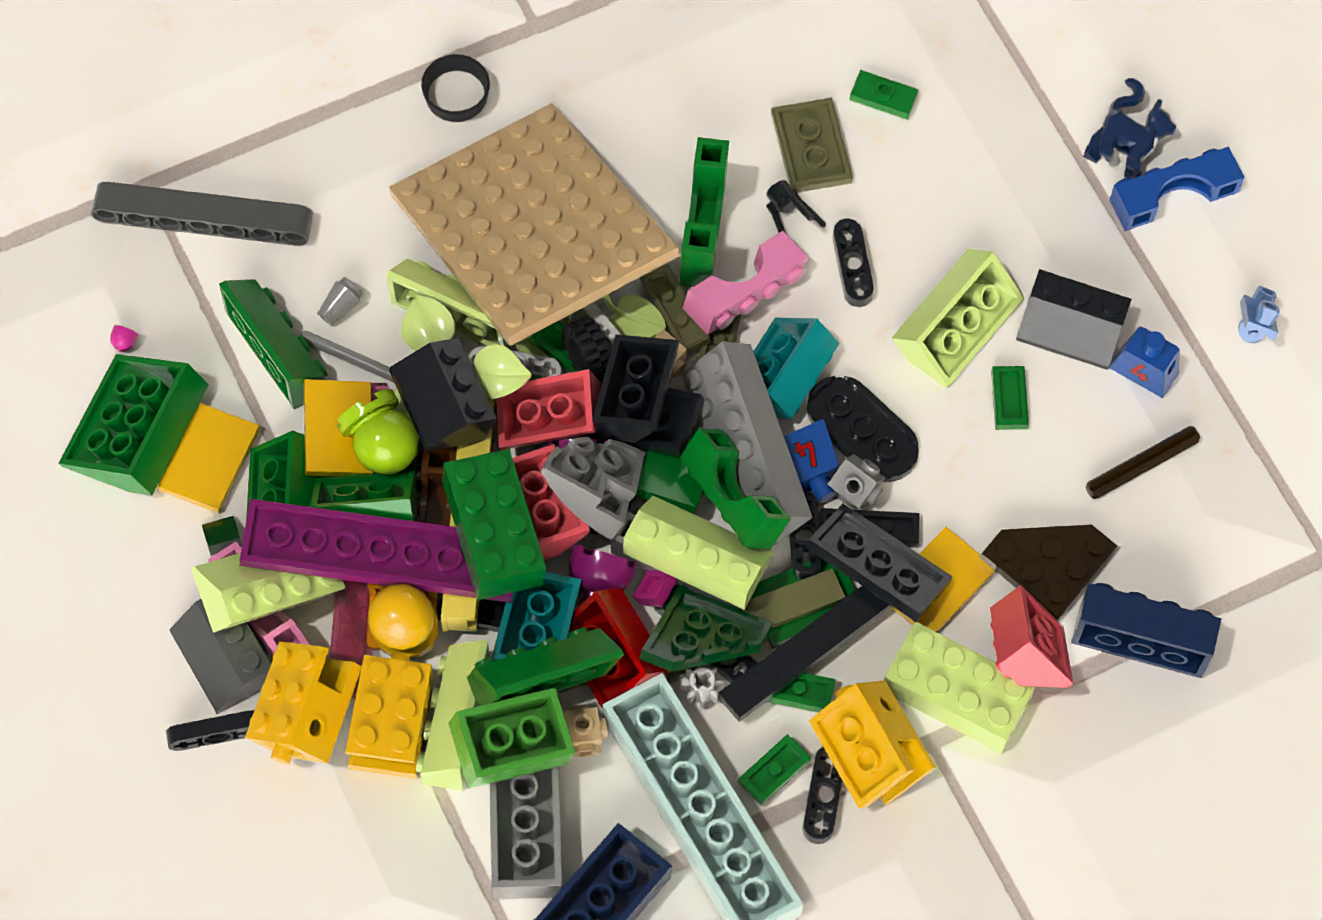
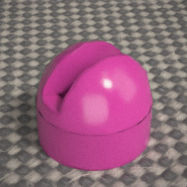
(122, 338)

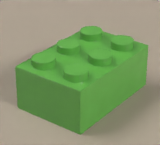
(511, 738)

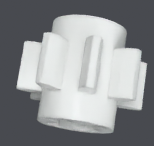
(703, 694)

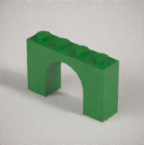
(705, 211)

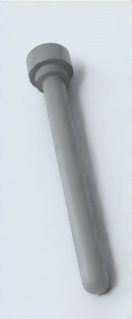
(347, 355)

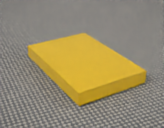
(325, 447)
(209, 458)
(967, 574)

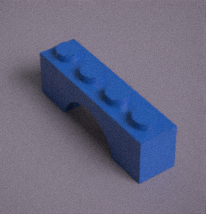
(1211, 175)

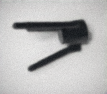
(786, 199)

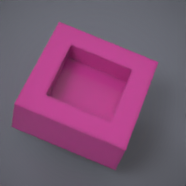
(654, 588)

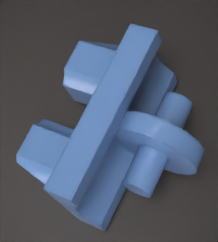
(1258, 315)

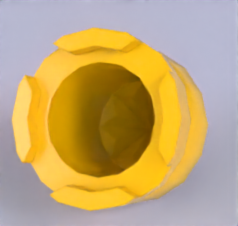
(403, 621)

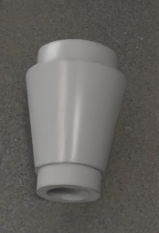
(341, 299)

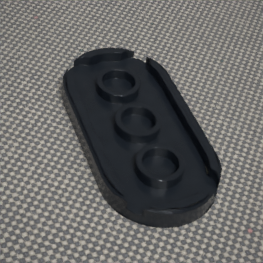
(863, 426)

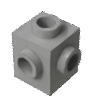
(857, 482)

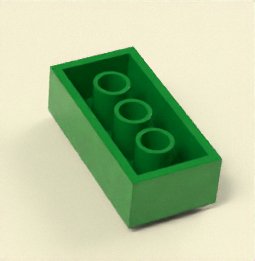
(493, 524)

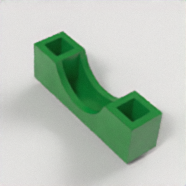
(713, 462)

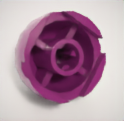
(600, 570)

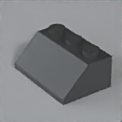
(224, 662)

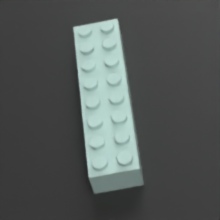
(699, 805)

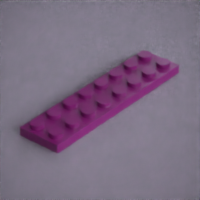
(356, 548)

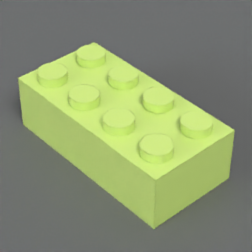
(957, 687)

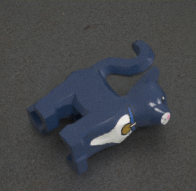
(1128, 135)

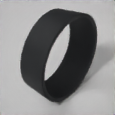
(450, 63)

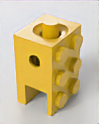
(302, 703)
(390, 715)
(871, 742)

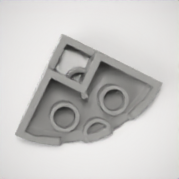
(595, 480)

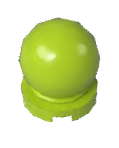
(381, 436)

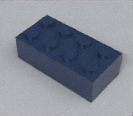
(1146, 630)
(611, 882)

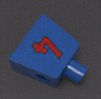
(1148, 361)
(813, 459)

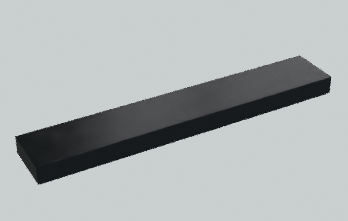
(802, 652)

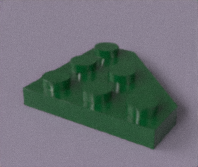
(702, 632)

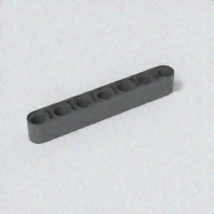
(202, 213)

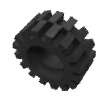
(586, 346)

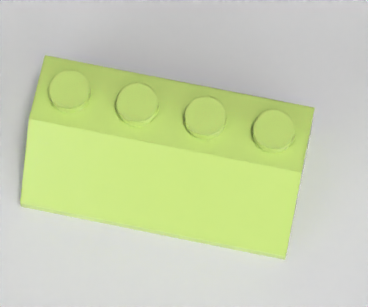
(419, 279)
(958, 316)
(695, 551)
(243, 594)
(441, 762)

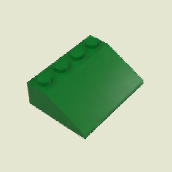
(135, 422)

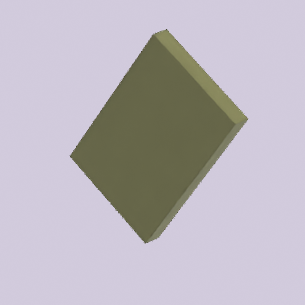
(811, 145)

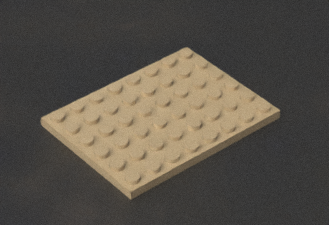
(533, 223)

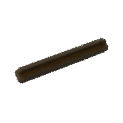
(1142, 462)

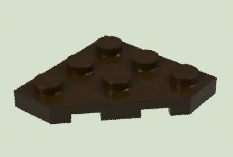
(1049, 561)

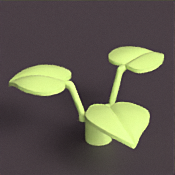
(632, 317)
(495, 365)

